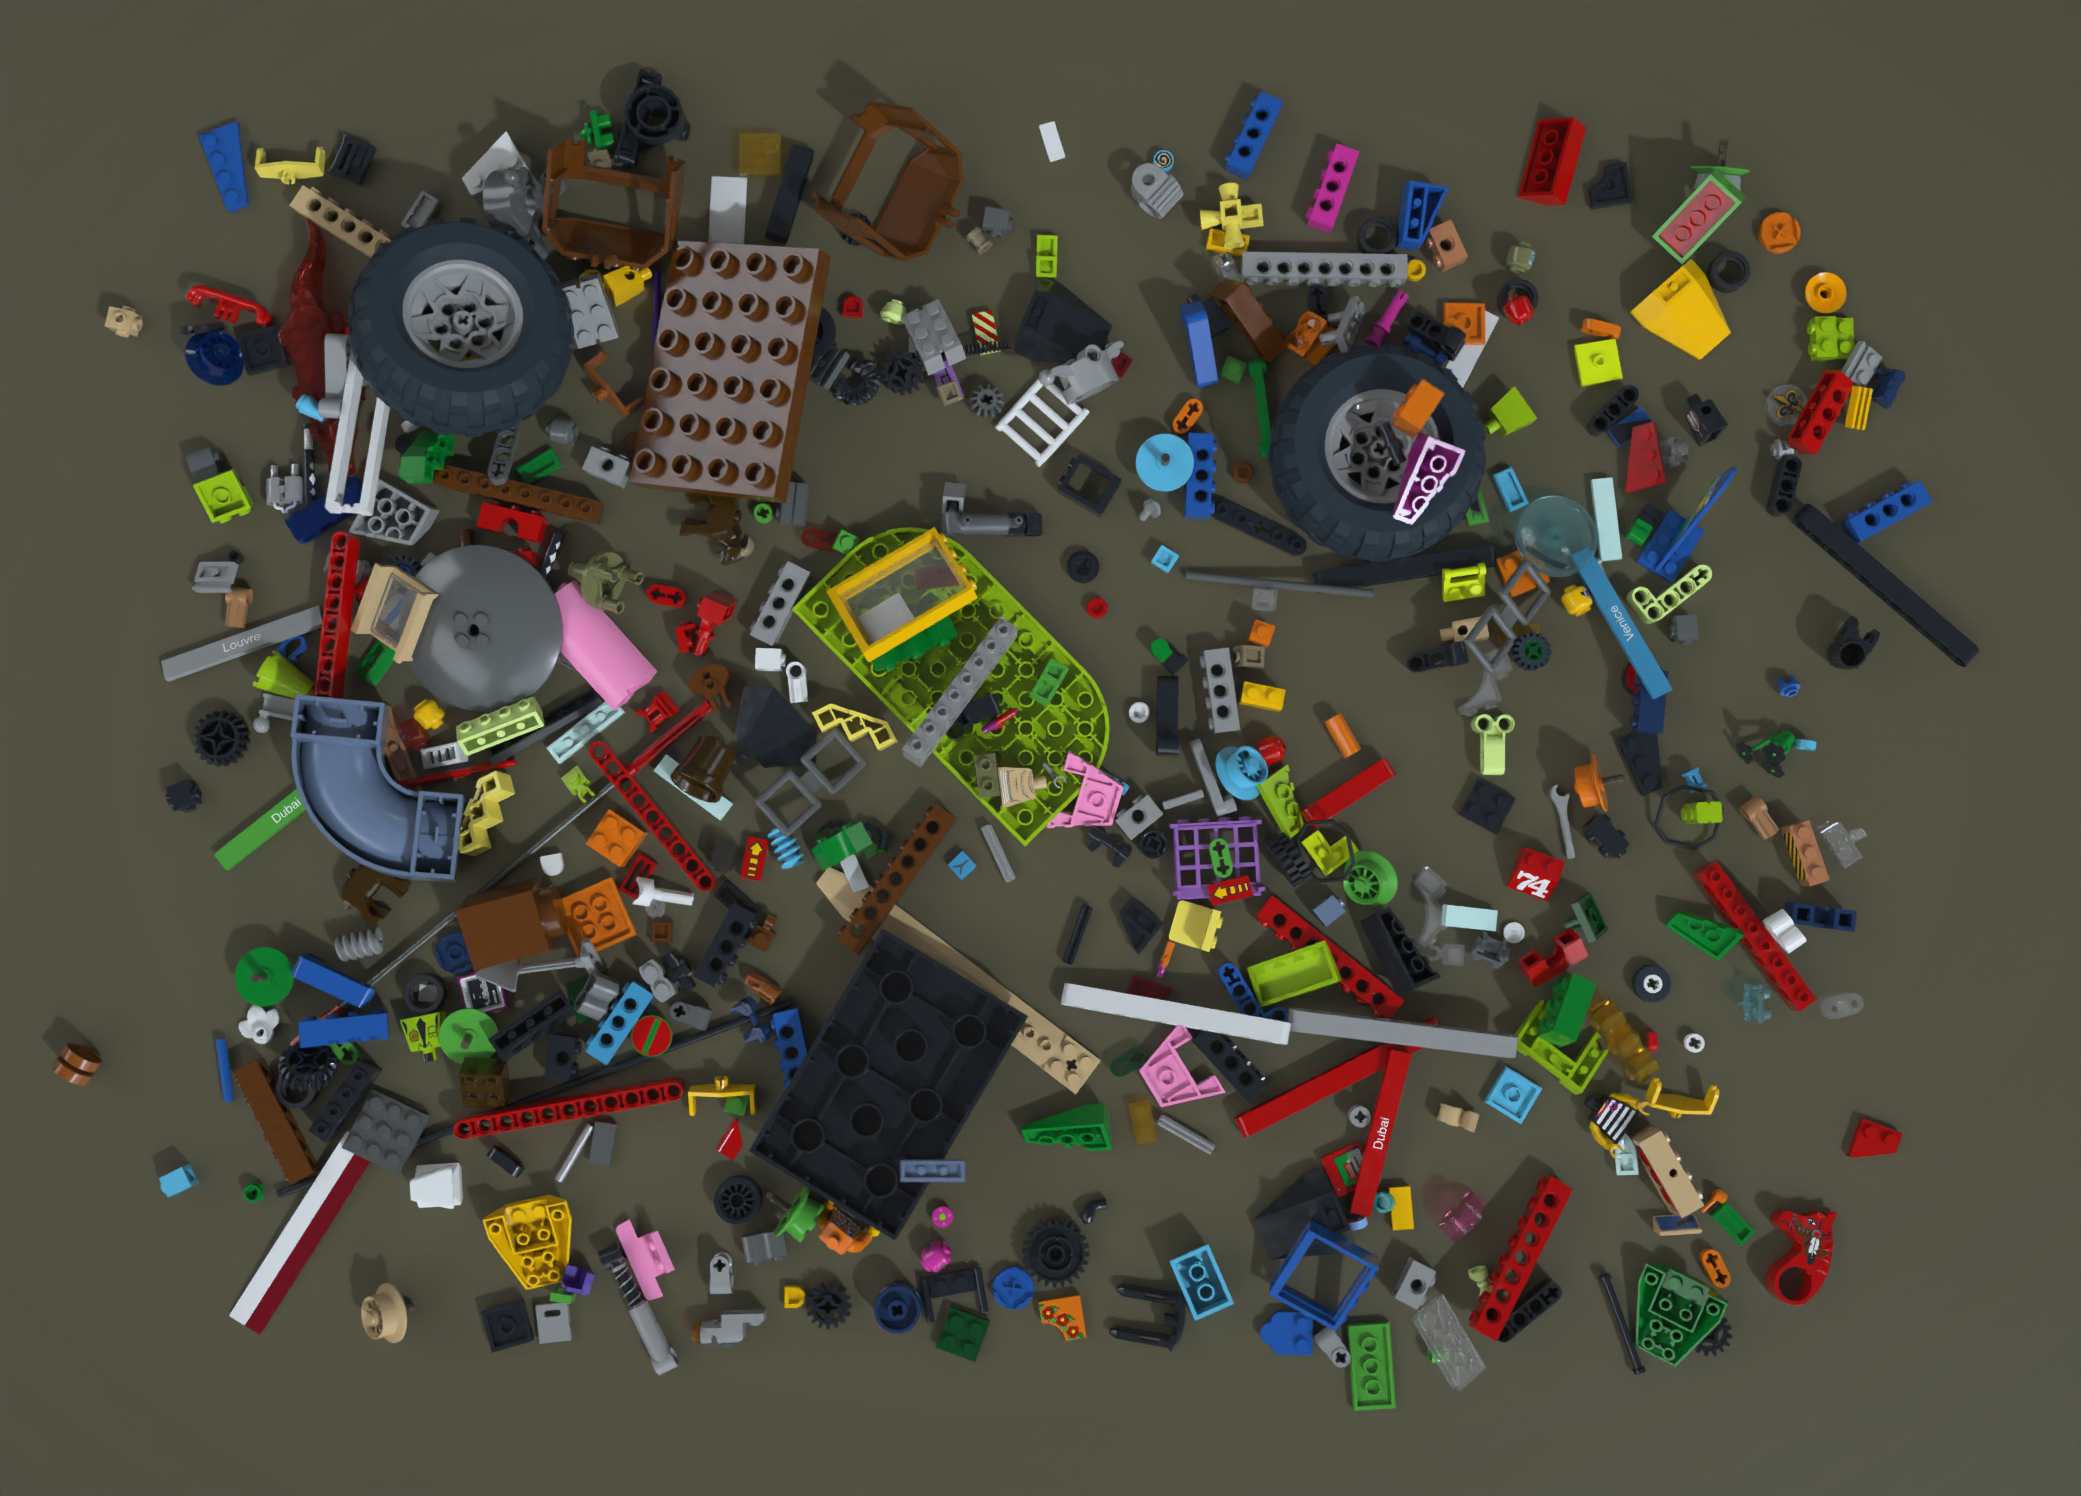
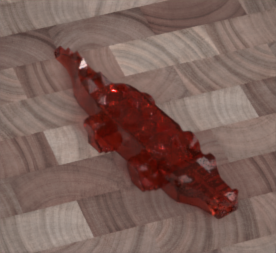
(305, 339)

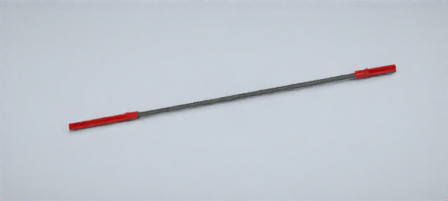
(634, 766)

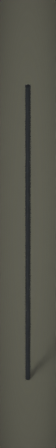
(581, 1080)

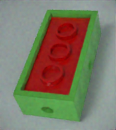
(1699, 216)

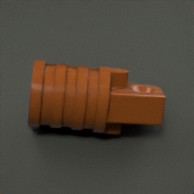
(763, 987)

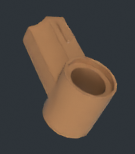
(238, 604)
(1756, 812)

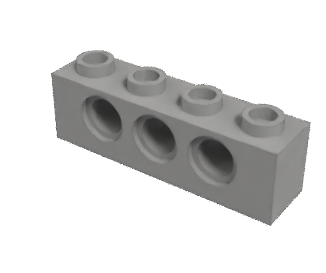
(787, 572)
(1220, 658)

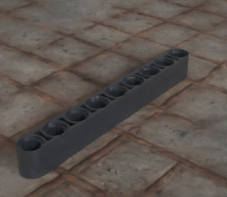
(1406, 568)

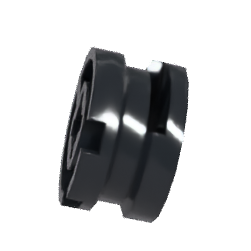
(1153, 844)

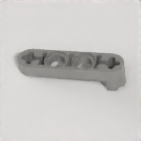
(1221, 804)

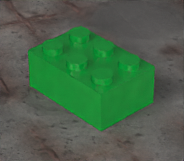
(1566, 1010)

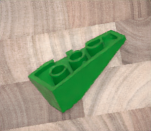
(1079, 1126)

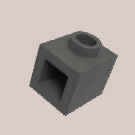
(997, 222)
(1683, 629)

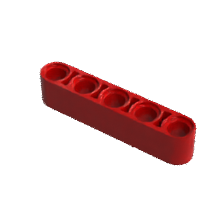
(1349, 792)

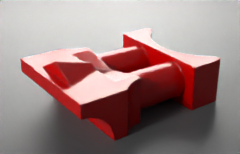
(664, 705)

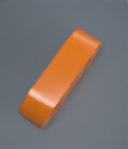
(1600, 329)
(1190, 419)
(1719, 1265)

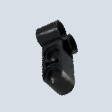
(1449, 341)
(1452, 654)
(976, 712)

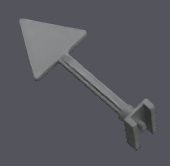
(506, 974)

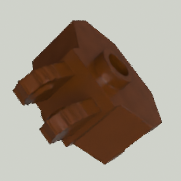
(713, 686)

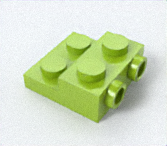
(1830, 338)
(223, 496)

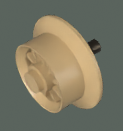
(385, 1314)

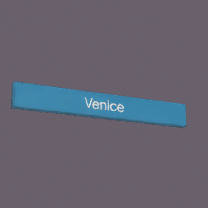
(1624, 629)

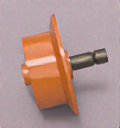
(1591, 785)

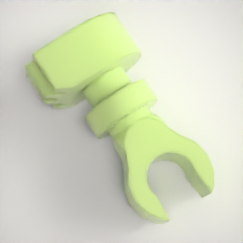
(1480, 1275)

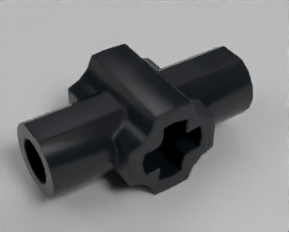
(679, 971)

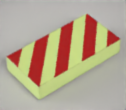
(985, 329)

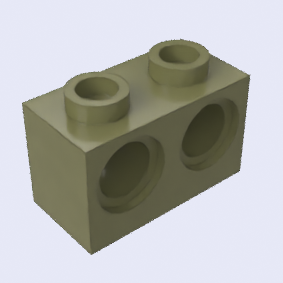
(987, 775)

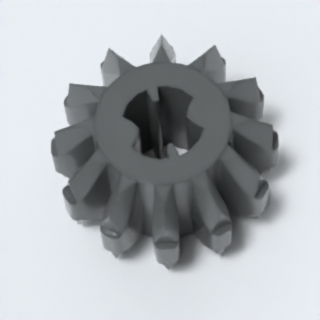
(991, 395)

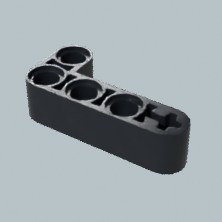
(1167, 716)
(1528, 1314)

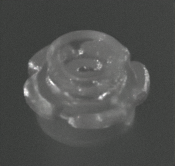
(656, 912)

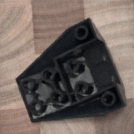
(1058, 325)
(1288, 1215)

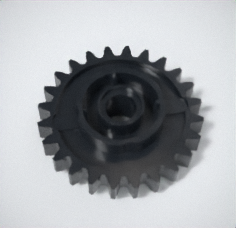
(1059, 1268)

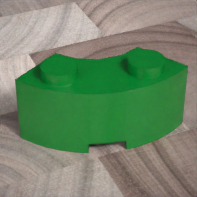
(842, 845)

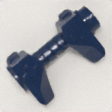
(1414, 345)
(759, 1031)

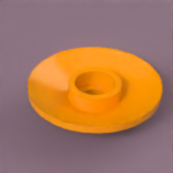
(1832, 287)

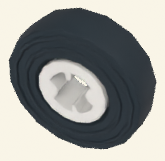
(1646, 993)

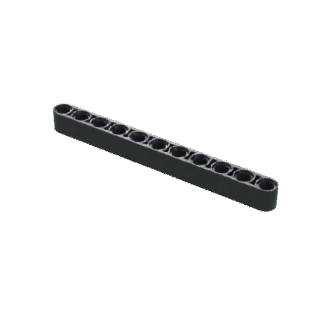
(1885, 585)

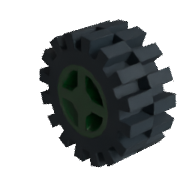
(1537, 646)

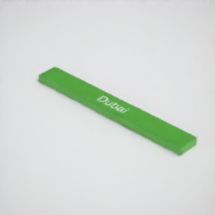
(260, 831)

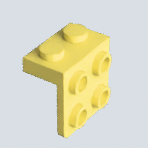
(1195, 925)

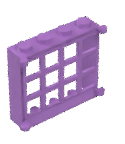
(1200, 891)

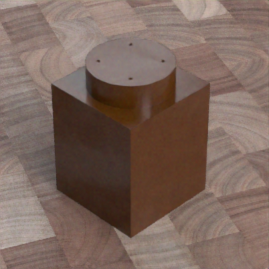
(511, 922)

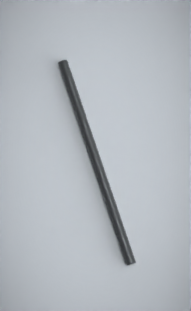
(1279, 584)

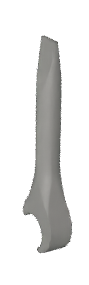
(1561, 805)

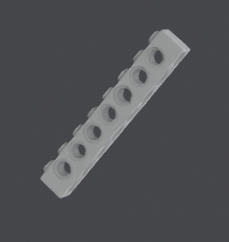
(1332, 261)
(960, 692)

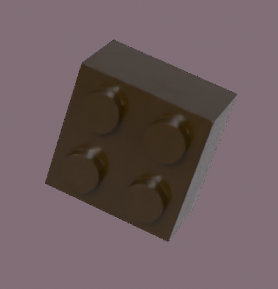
(484, 1083)

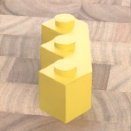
(855, 725)
(484, 812)

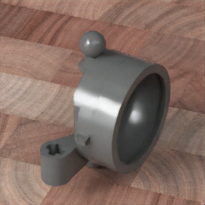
(517, 204)

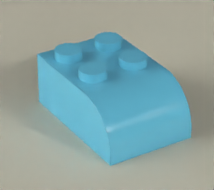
(1201, 1282)

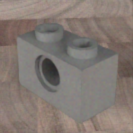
(616, 475)
(1150, 814)
(1414, 1270)

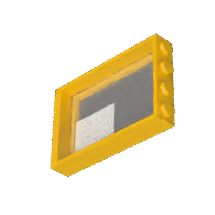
(902, 594)

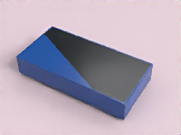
(1623, 430)

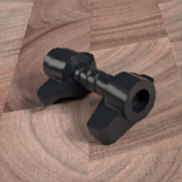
(1099, 836)

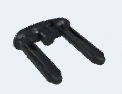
(1175, 1320)

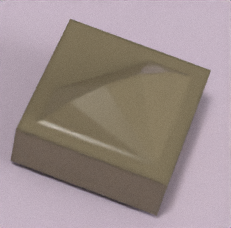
(949, 393)

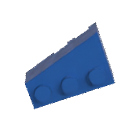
(1417, 211)

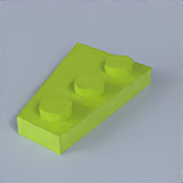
(1280, 800)

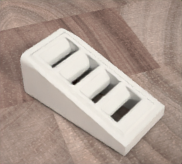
(456, 755)

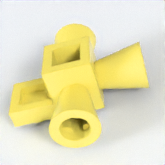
(1232, 216)

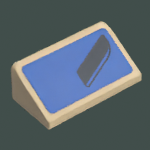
(1675, 1225)

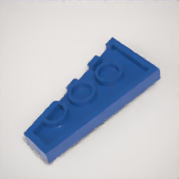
(225, 158)

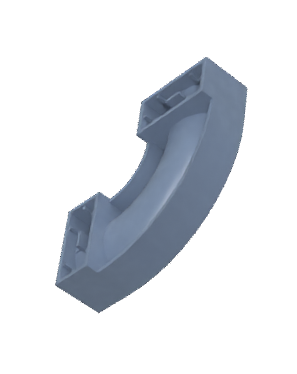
(358, 804)

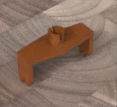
(604, 391)

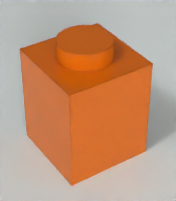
(1261, 633)

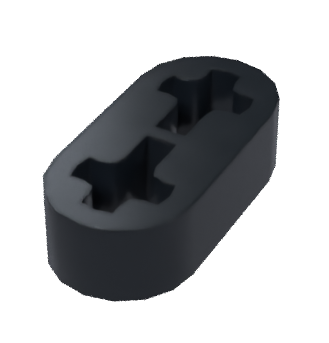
(1322, 301)
(505, 1161)

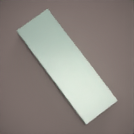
(1469, 917)

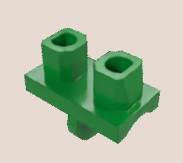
(598, 122)

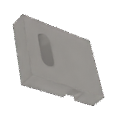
(553, 1327)

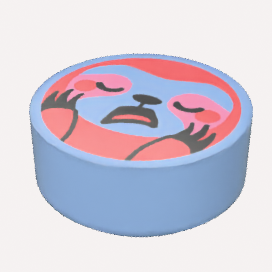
(1357, 1222)

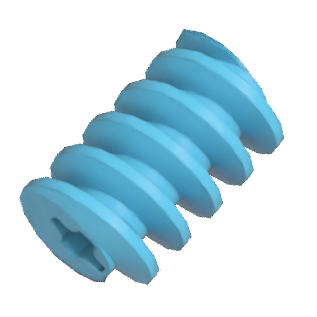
(786, 849)

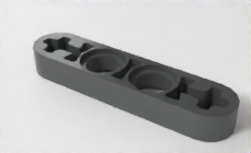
(507, 449)

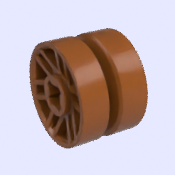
(76, 1064)

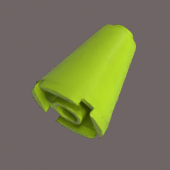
(283, 678)

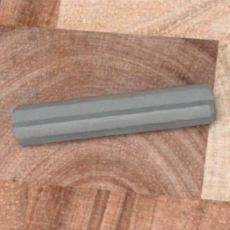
(998, 853)
(1186, 1134)

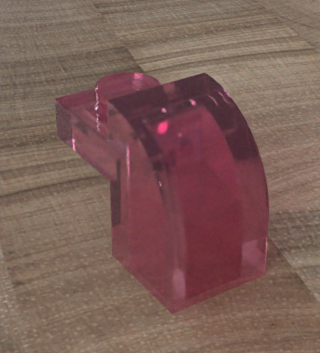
(1464, 1217)

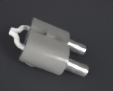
(285, 490)

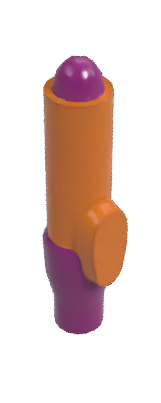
(1163, 963)

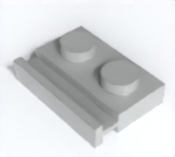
(1861, 364)
(215, 577)

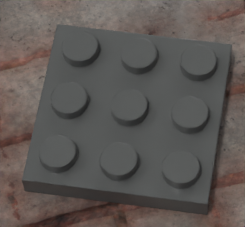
(386, 1132)

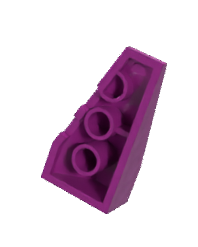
(1426, 471)

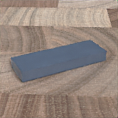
(932, 1170)

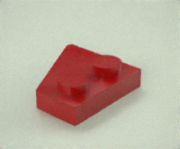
(1873, 1140)

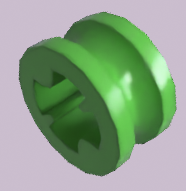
(759, 518)

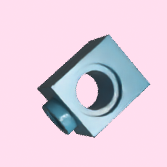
(178, 1180)

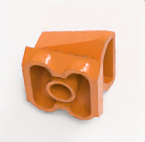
(1306, 338)

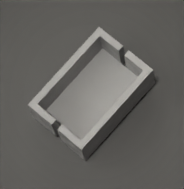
(590, 311)
(933, 334)

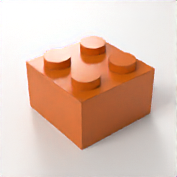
(1419, 406)
(616, 838)

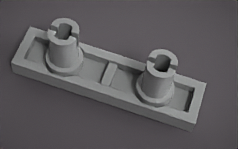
(1348, 325)

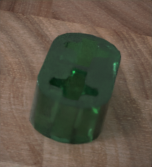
(1130, 1066)

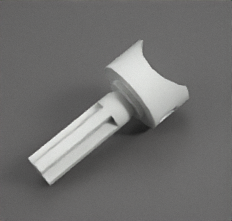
(648, 892)

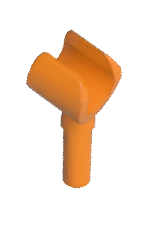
(1717, 1195)

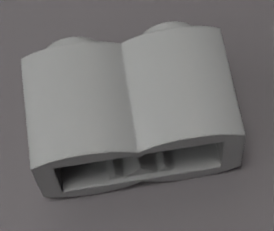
(655, 975)

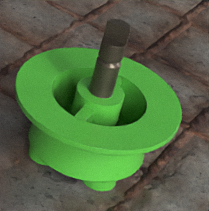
(798, 1215)

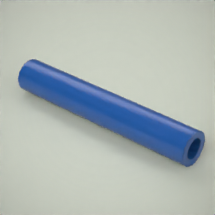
(224, 1069)

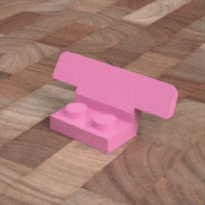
(646, 1256)

